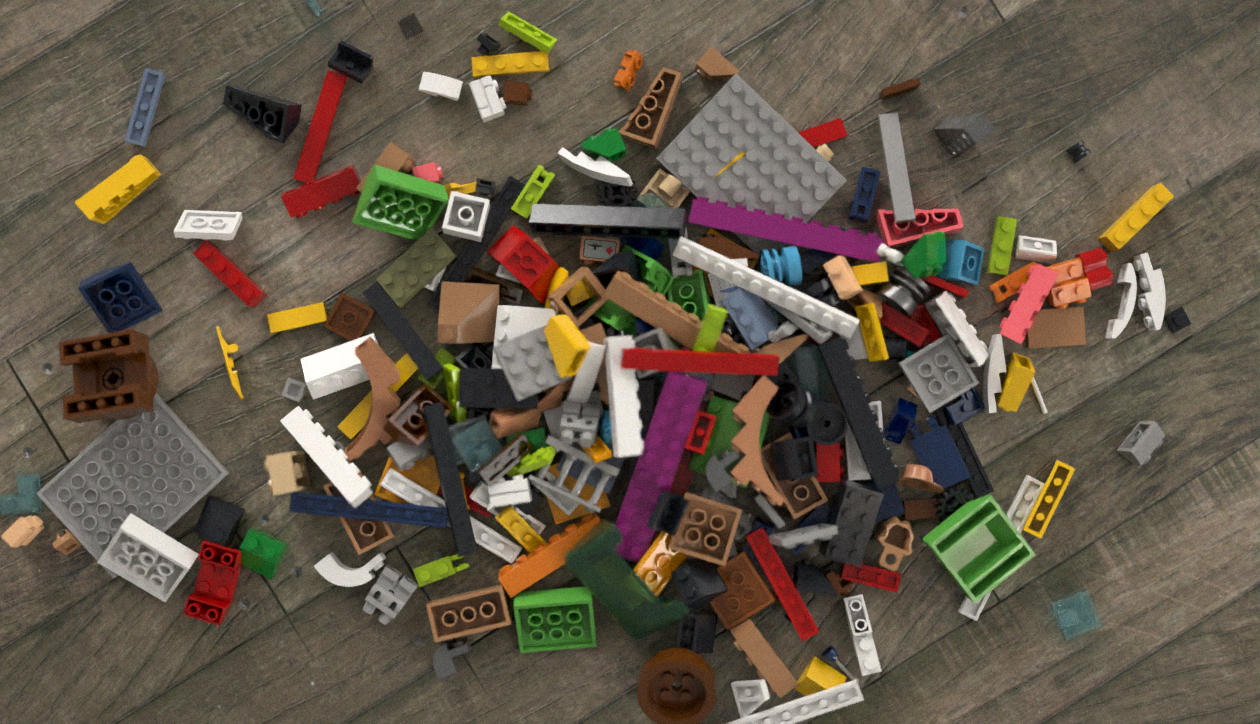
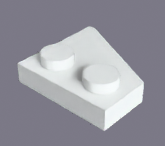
(749, 695)

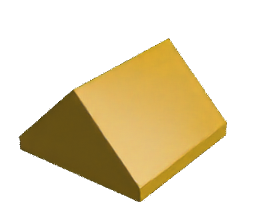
(818, 677)

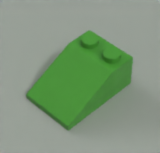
(690, 293)

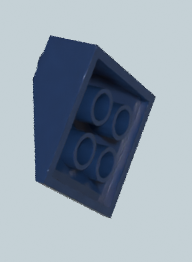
(119, 297)

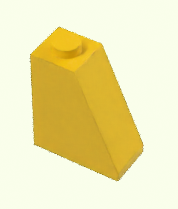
(871, 273)
(566, 345)
(1015, 382)

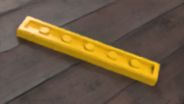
(358, 416)

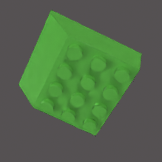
(978, 547)

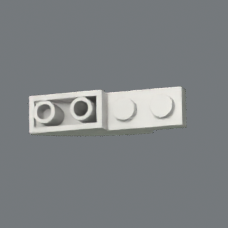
(1154, 298)
(861, 635)

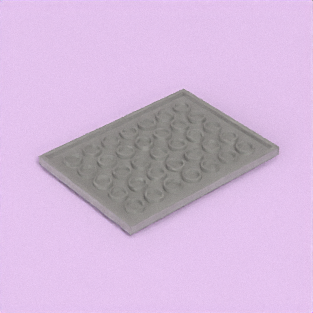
(774, 175)
(134, 467)

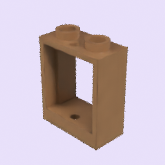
(592, 283)

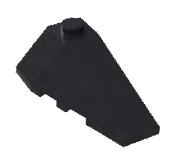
(267, 113)

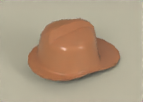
(919, 477)

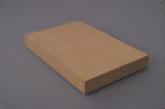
(1057, 328)

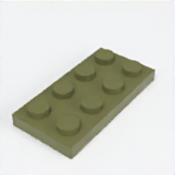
(416, 267)

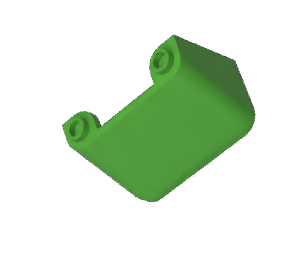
(654, 276)

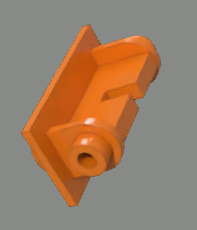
(632, 62)

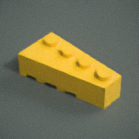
(118, 190)

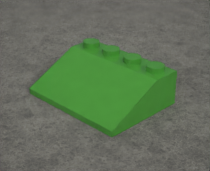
(399, 203)
(723, 432)
(555, 619)

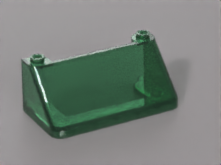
(618, 586)

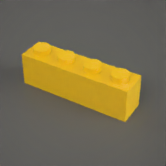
(1136, 217)
(1048, 499)

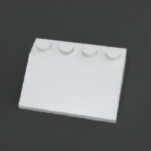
(516, 321)
(952, 321)
(147, 557)

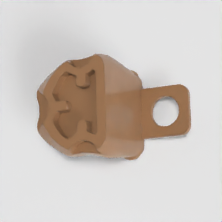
(896, 538)

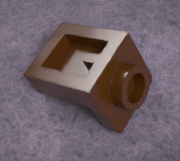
(835, 581)

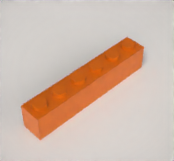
(544, 557)

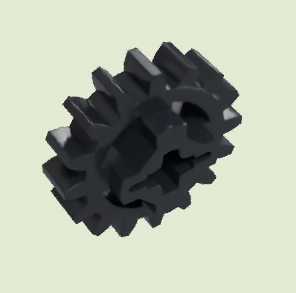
(611, 198)
(955, 499)

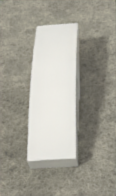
(599, 169)
(993, 366)
(482, 496)

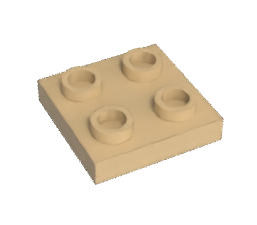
(667, 188)

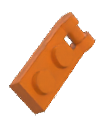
(1010, 283)

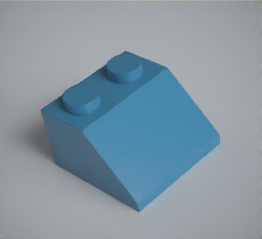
(962, 262)

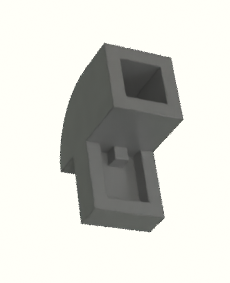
(715, 469)
(444, 658)

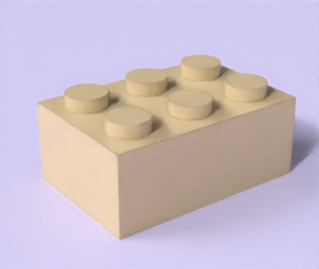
(287, 472)

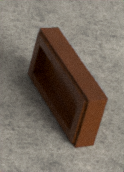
(899, 89)
(920, 508)

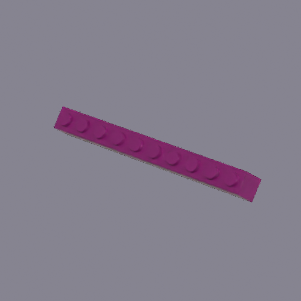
(785, 230)

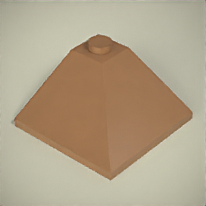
(467, 312)
(706, 529)

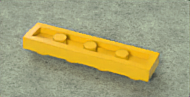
(510, 64)

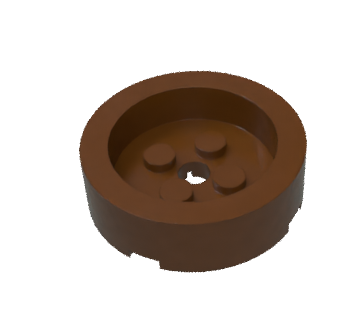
(678, 705)

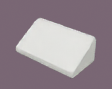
(1036, 249)

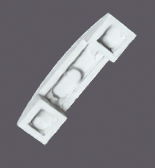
(1128, 278)
(586, 376)

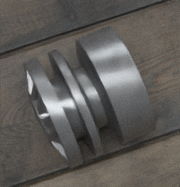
(903, 291)

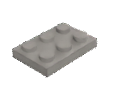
(805, 535)

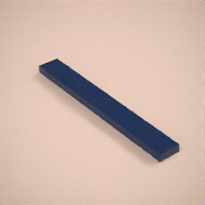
(368, 510)

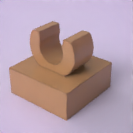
(66, 543)

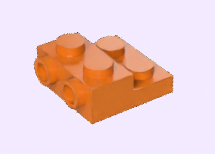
(1069, 285)

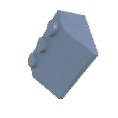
(749, 316)

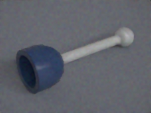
(831, 655)

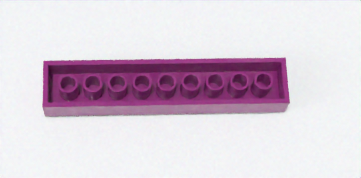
(658, 461)

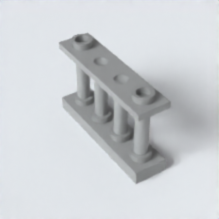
(572, 455)

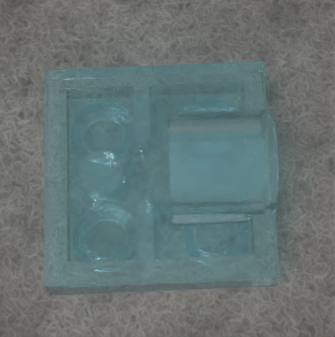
(476, 444)
(1075, 614)

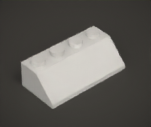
(334, 368)

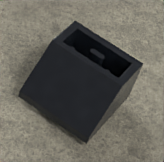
(794, 458)
(696, 632)

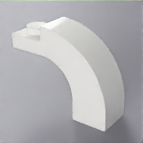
(339, 574)

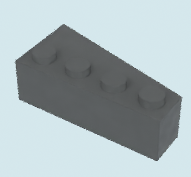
(963, 132)

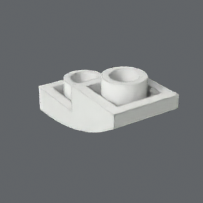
(440, 85)

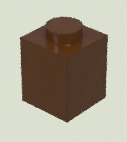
(517, 93)

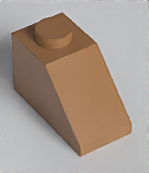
(715, 66)

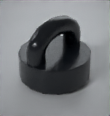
(729, 328)

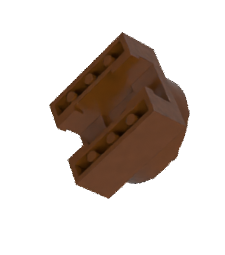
(98, 365)

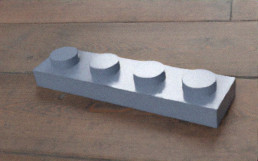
(145, 107)

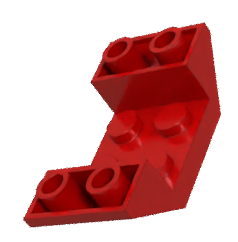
(525, 262)
(214, 583)

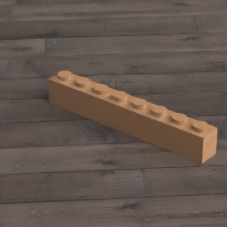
(663, 314)

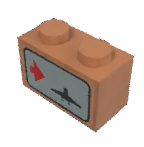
(597, 250)

